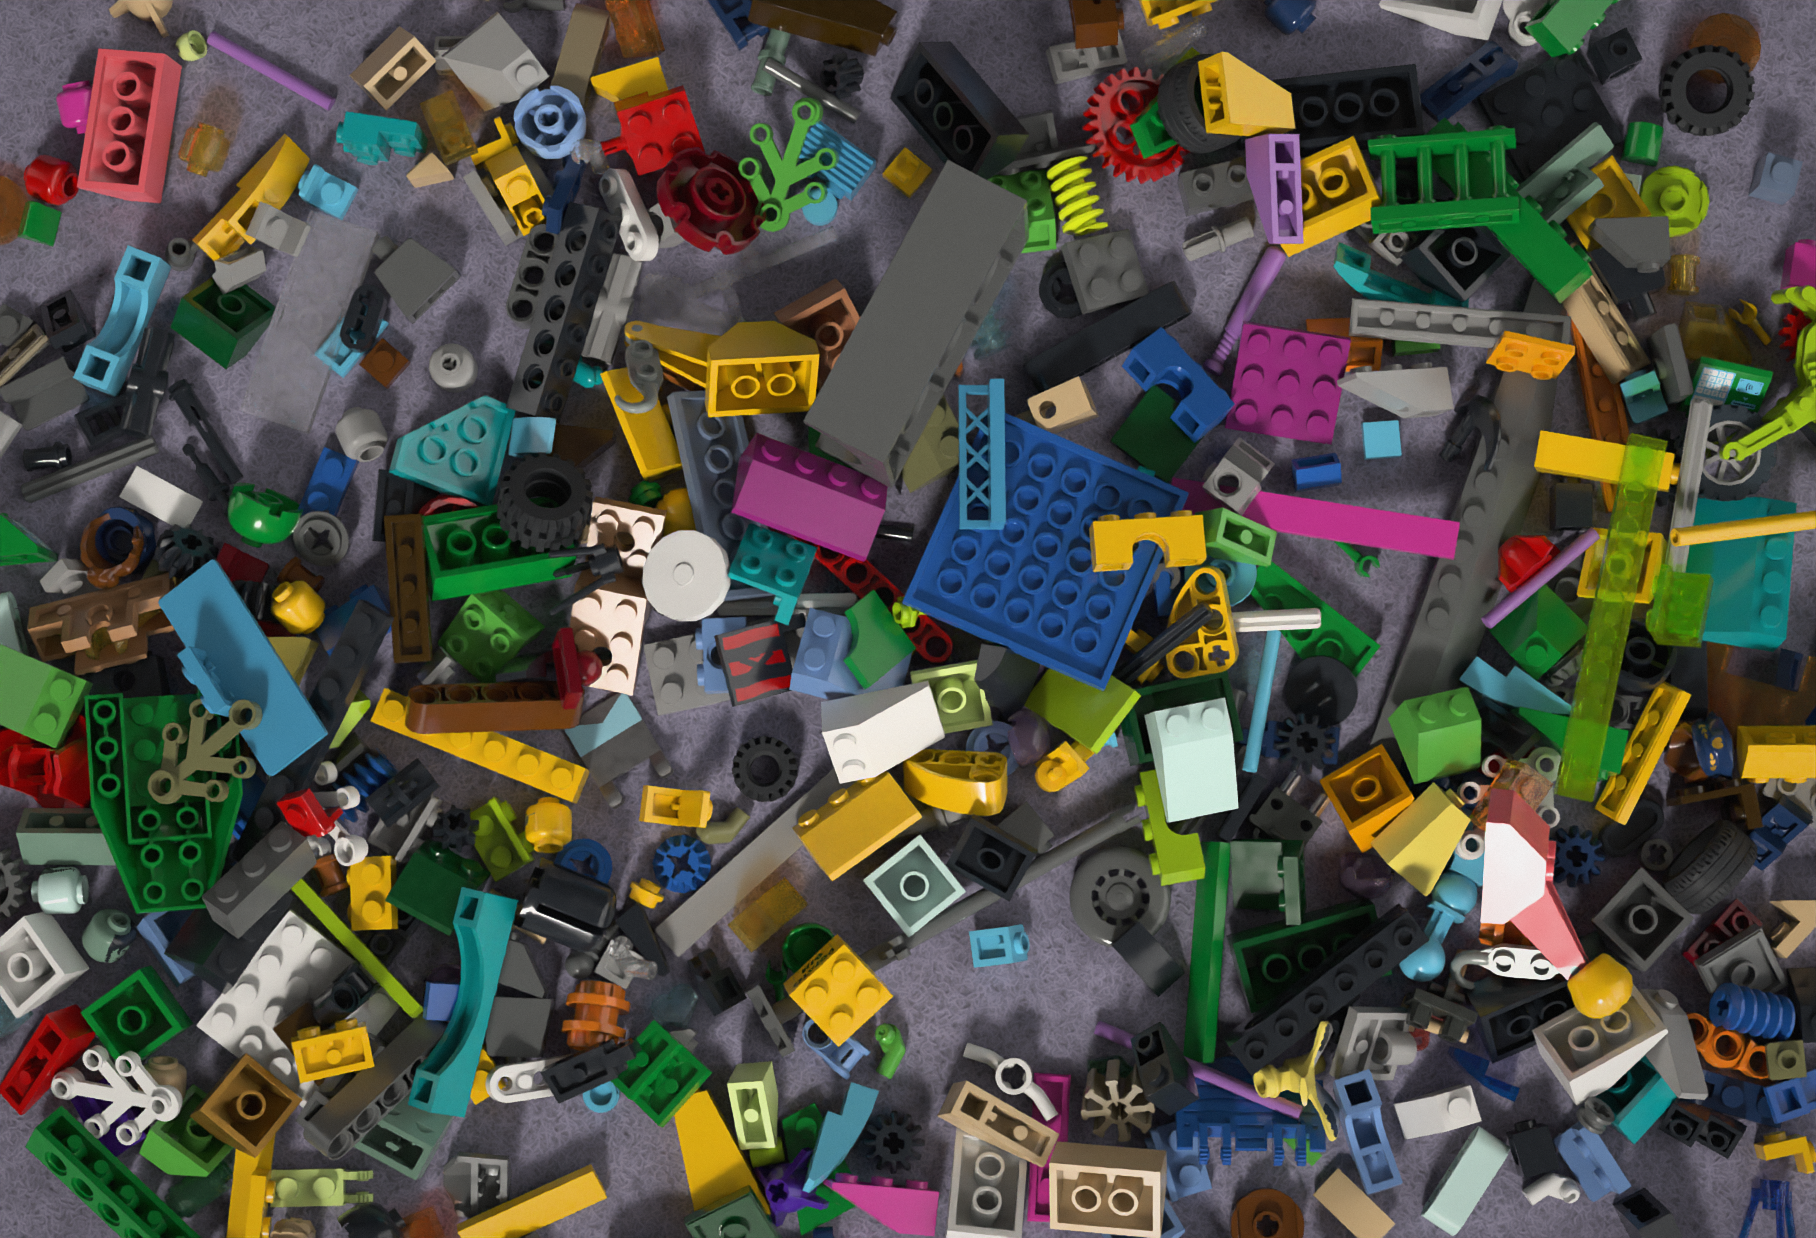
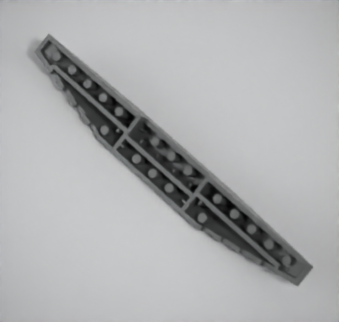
(1490, 511)

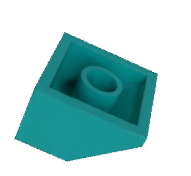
(1637, 1100)

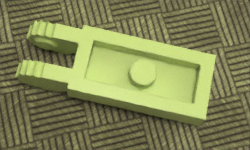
(318, 1187)

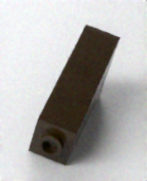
(843, 23)

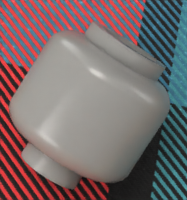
(458, 378)
(361, 434)

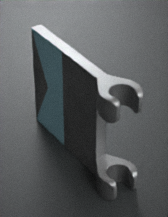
(614, 741)

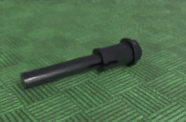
(187, 400)

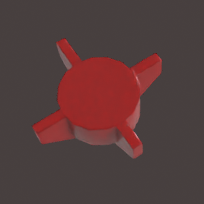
(1523, 557)

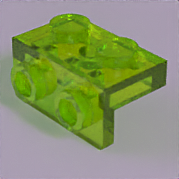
(1679, 607)

